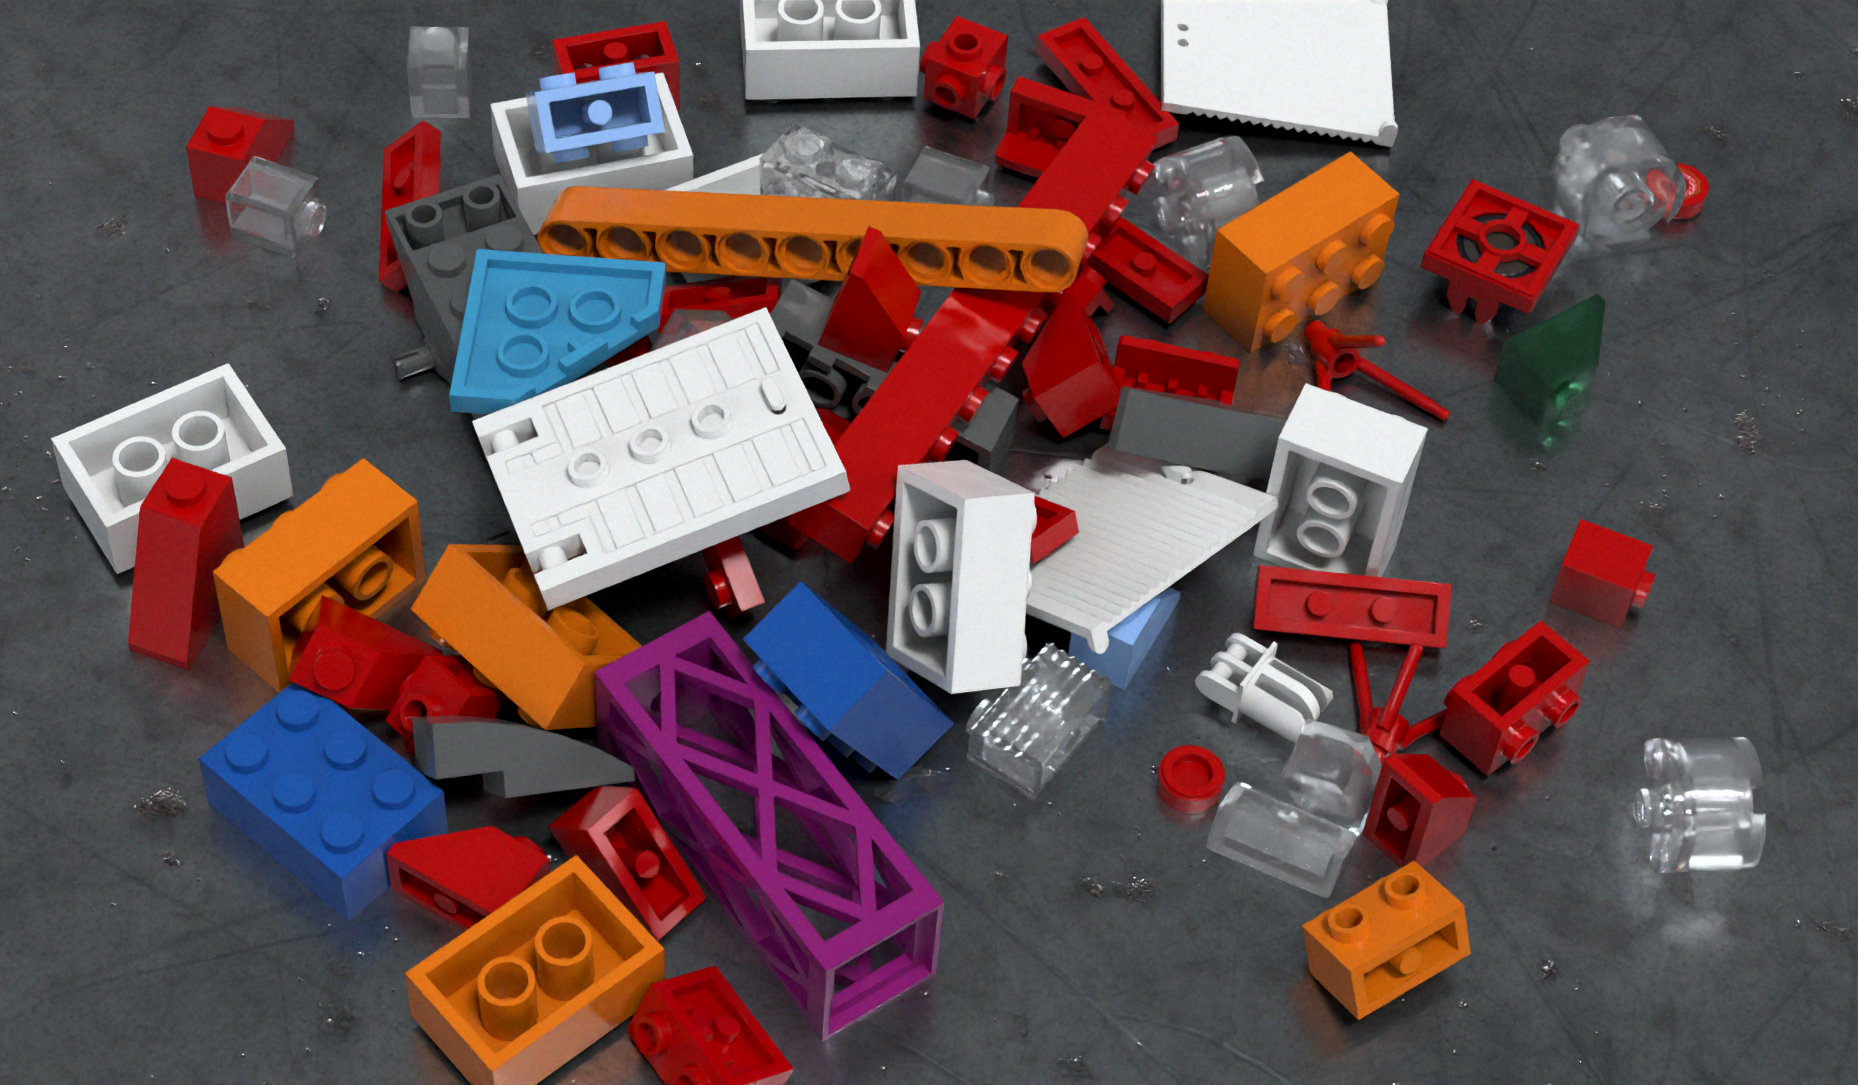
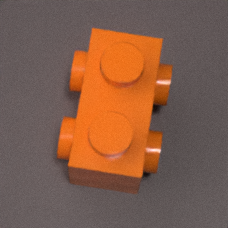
(1386, 939)

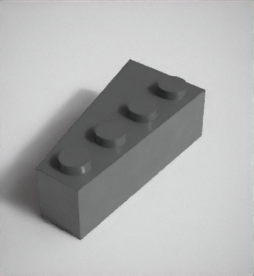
(847, 385)

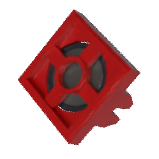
(1501, 251)

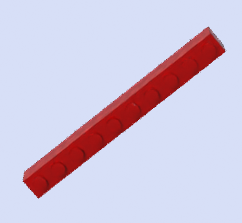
(970, 342)

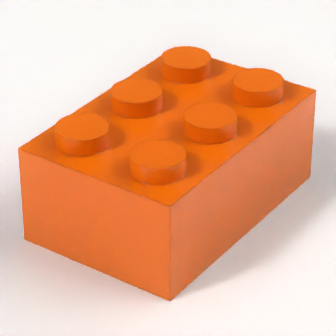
(1300, 252)
(345, 542)
(494, 615)
(535, 979)

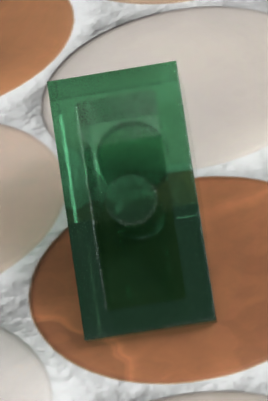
(1554, 362)

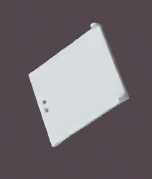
(1281, 64)
(1137, 535)

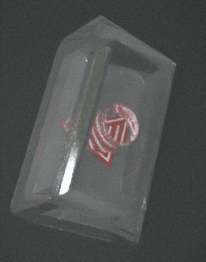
(1281, 839)

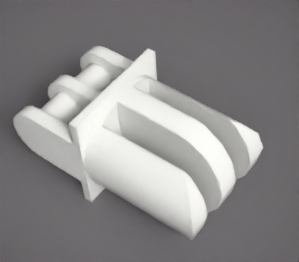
(1262, 687)

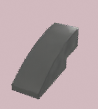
(1196, 432)
(511, 756)

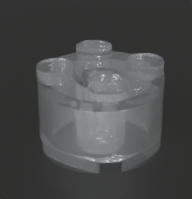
(1615, 182)
(1205, 191)
(1701, 804)

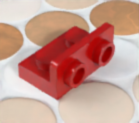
(704, 1034)

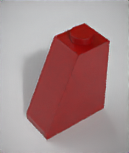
(182, 537)

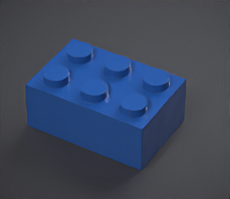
(844, 684)
(321, 796)

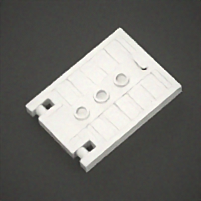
(660, 457)

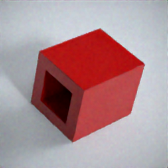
(1603, 574)

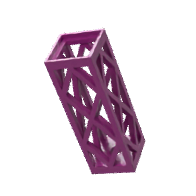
(643, 716)

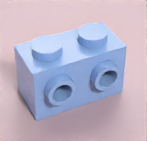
(615, 109)

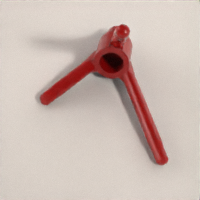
(1339, 357)
(1385, 725)

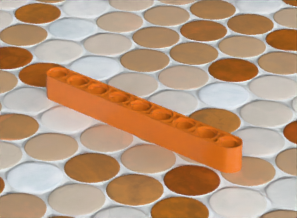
(817, 236)

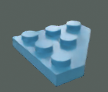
(546, 322)

